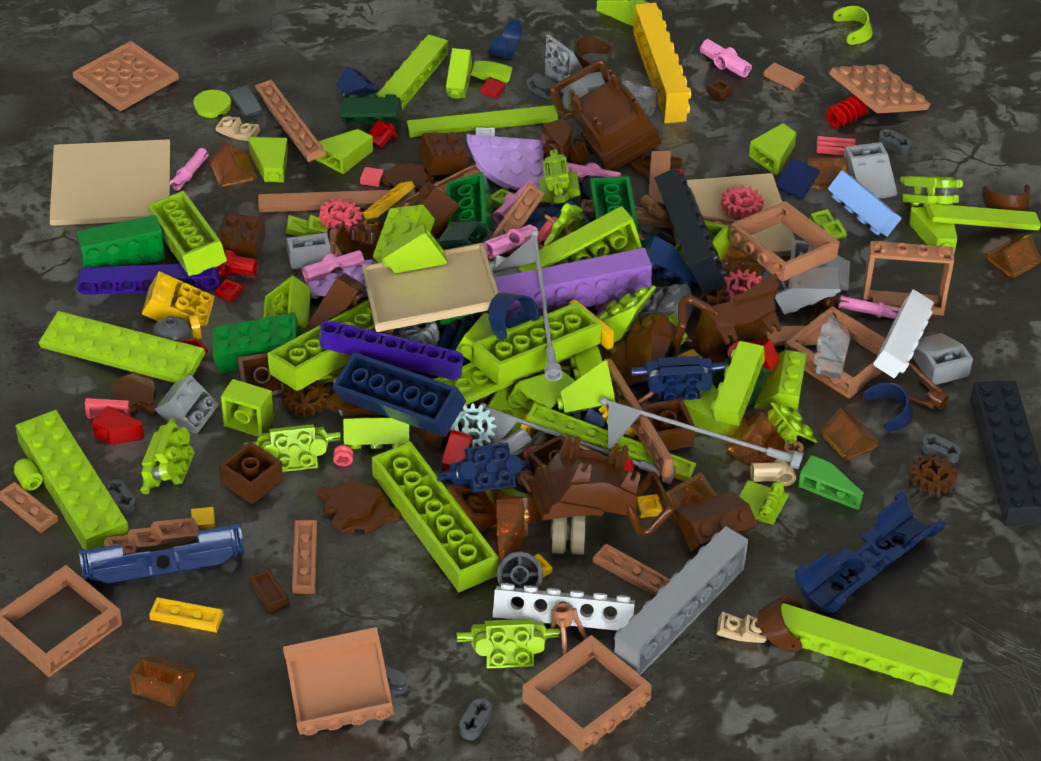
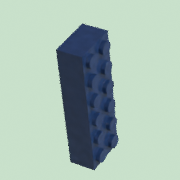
(399, 394)

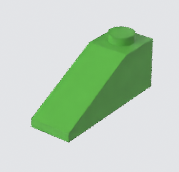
(826, 480)

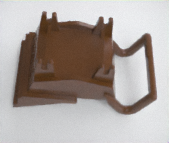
(609, 118)
(721, 325)
(592, 483)

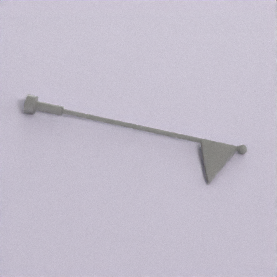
(525, 255)
(622, 417)
(506, 423)

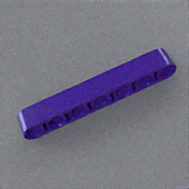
(139, 278)
(391, 350)

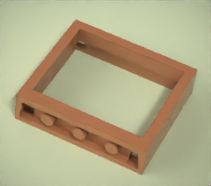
(825, 244)
(909, 252)
(859, 333)
(74, 644)
(588, 649)

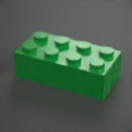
(610, 194)
(474, 199)
(122, 244)
(251, 338)

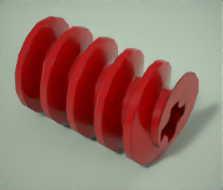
(846, 112)

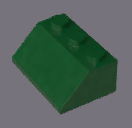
(371, 109)

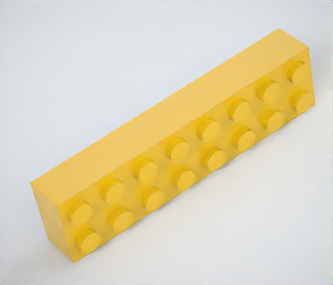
(661, 63)

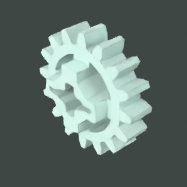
(476, 417)

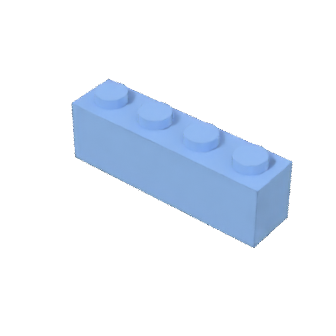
(864, 203)

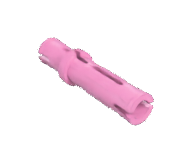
(185, 174)
(877, 309)

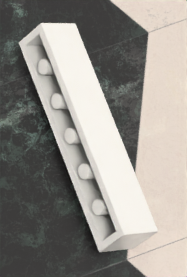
(904, 334)

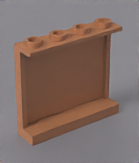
(338, 681)

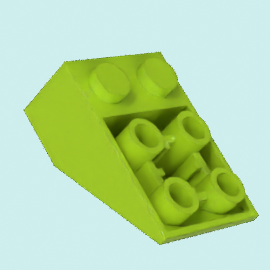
(624, 312)

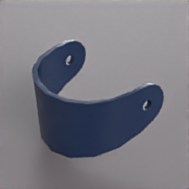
(506, 44)
(499, 306)
(894, 391)

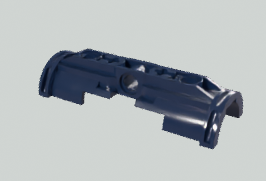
(894, 523)
(212, 549)

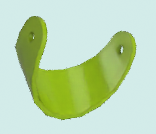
(858, 14)

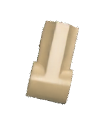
(777, 471)

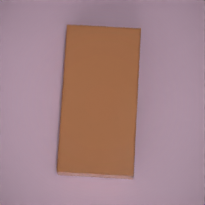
(784, 76)

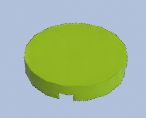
(212, 103)

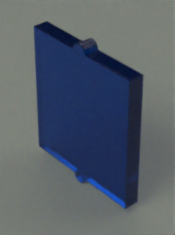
(797, 178)

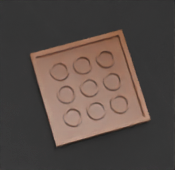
(125, 75)
(880, 88)

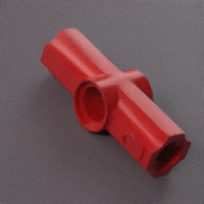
(237, 265)

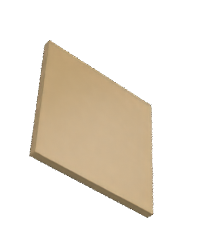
(108, 181)
(709, 194)
(431, 293)

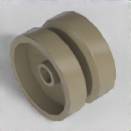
(568, 529)

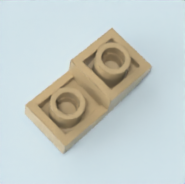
(235, 129)
(740, 629)

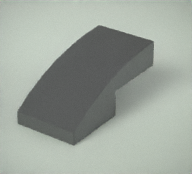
(245, 101)

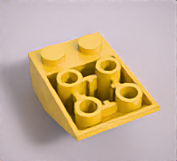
(175, 298)

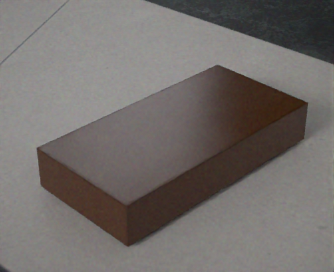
(268, 590)

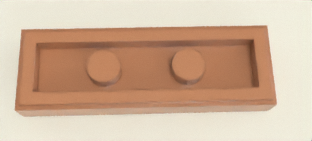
(28, 507)

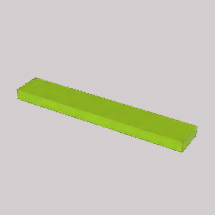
(983, 216)

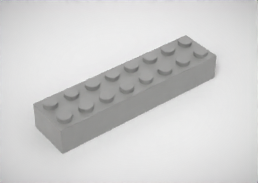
(681, 600)

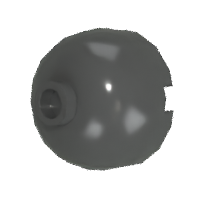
(172, 328)
(521, 570)

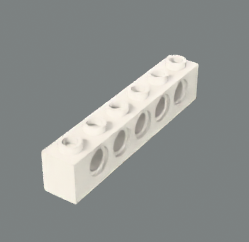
(598, 619)

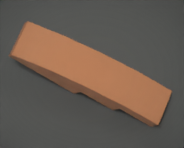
(158, 537)

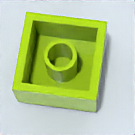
(247, 408)

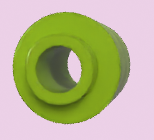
(27, 474)

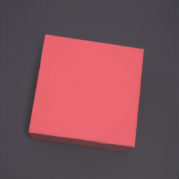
(371, 176)

